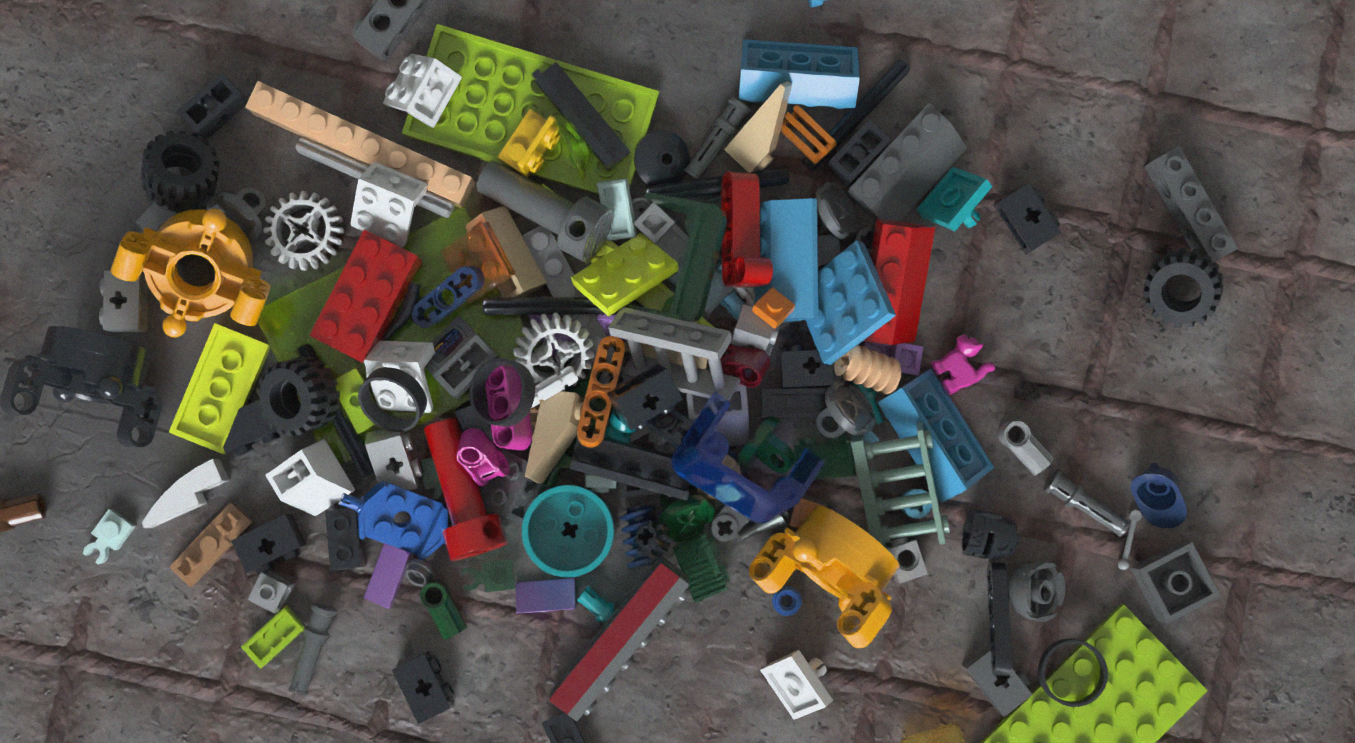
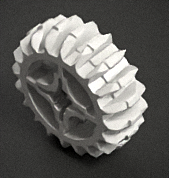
(297, 239)
(565, 349)

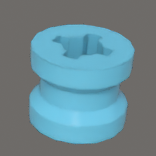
(916, 512)

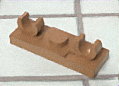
(211, 544)

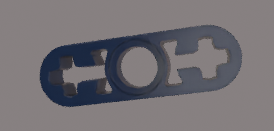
(434, 298)

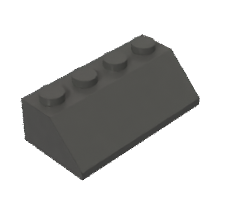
(908, 167)

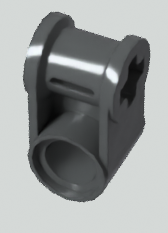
(735, 520)

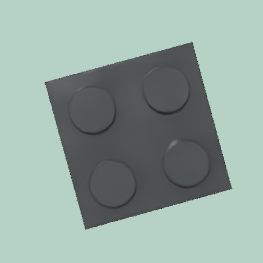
(1175, 582)

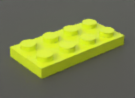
(219, 387)

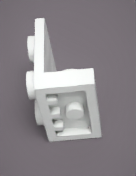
(422, 88)
(386, 203)
(406, 356)

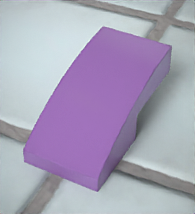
(907, 355)

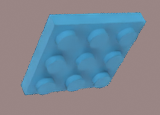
(849, 303)

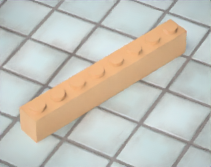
(357, 142)

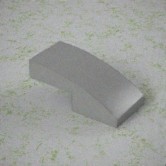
(662, 231)

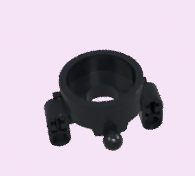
(91, 369)

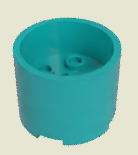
(545, 525)

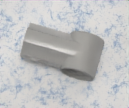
(1026, 448)

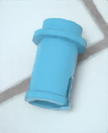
(733, 304)

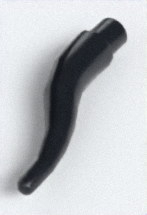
(410, 300)

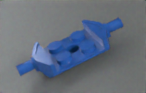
(376, 514)

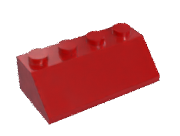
(902, 261)

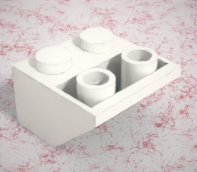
(311, 479)

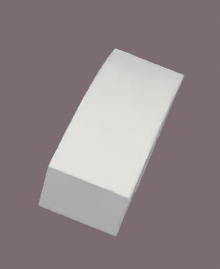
(186, 493)

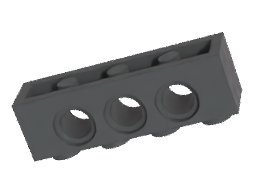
(384, 42)
(1190, 205)

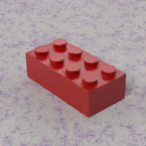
(366, 296)

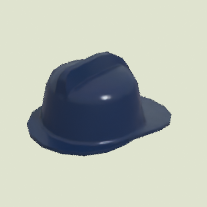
(1159, 497)

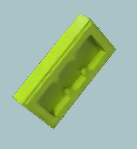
(349, 387)
(273, 637)

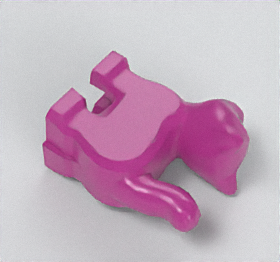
(960, 370)

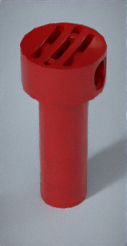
(472, 528)

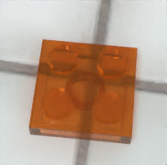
(481, 249)

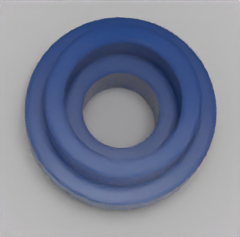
(796, 601)

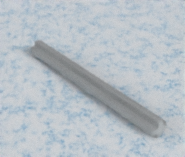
(356, 168)

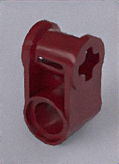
(746, 364)

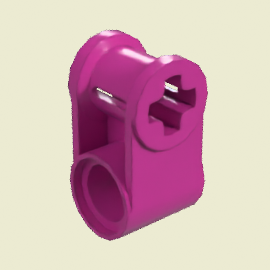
(481, 457)

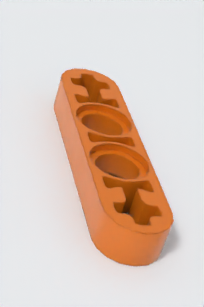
(599, 390)

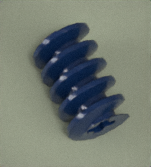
(636, 517)

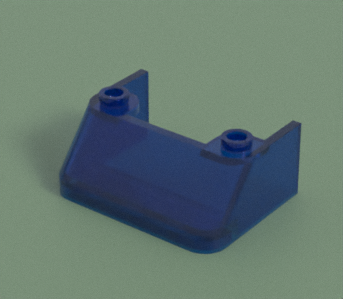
(700, 460)

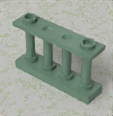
(870, 479)

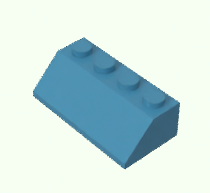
(817, 73)
(790, 242)
(956, 454)

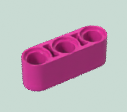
(503, 397)

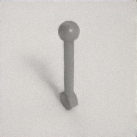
(1134, 516)

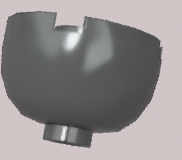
(1036, 590)

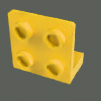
(529, 143)

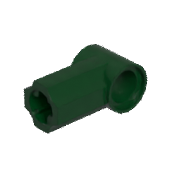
(443, 612)

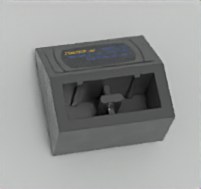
(458, 357)

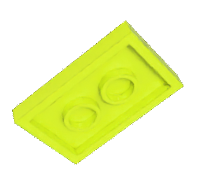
(624, 274)

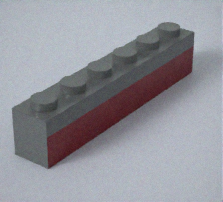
(619, 638)

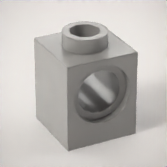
(916, 567)
(271, 591)

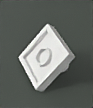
(798, 683)

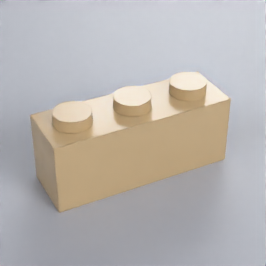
(528, 275)

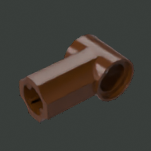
(21, 511)

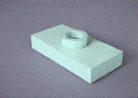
(617, 197)

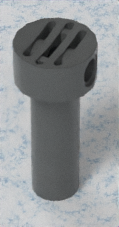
(579, 226)

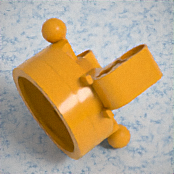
(202, 234)
(839, 560)

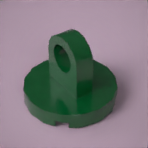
(766, 446)
(685, 517)

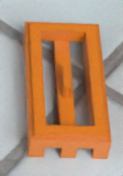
(791, 119)

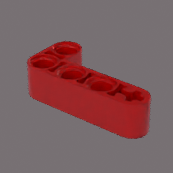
(741, 238)

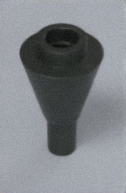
(754, 528)

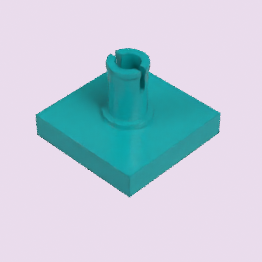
(955, 199)

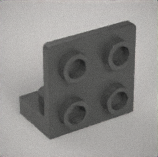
(512, 493)

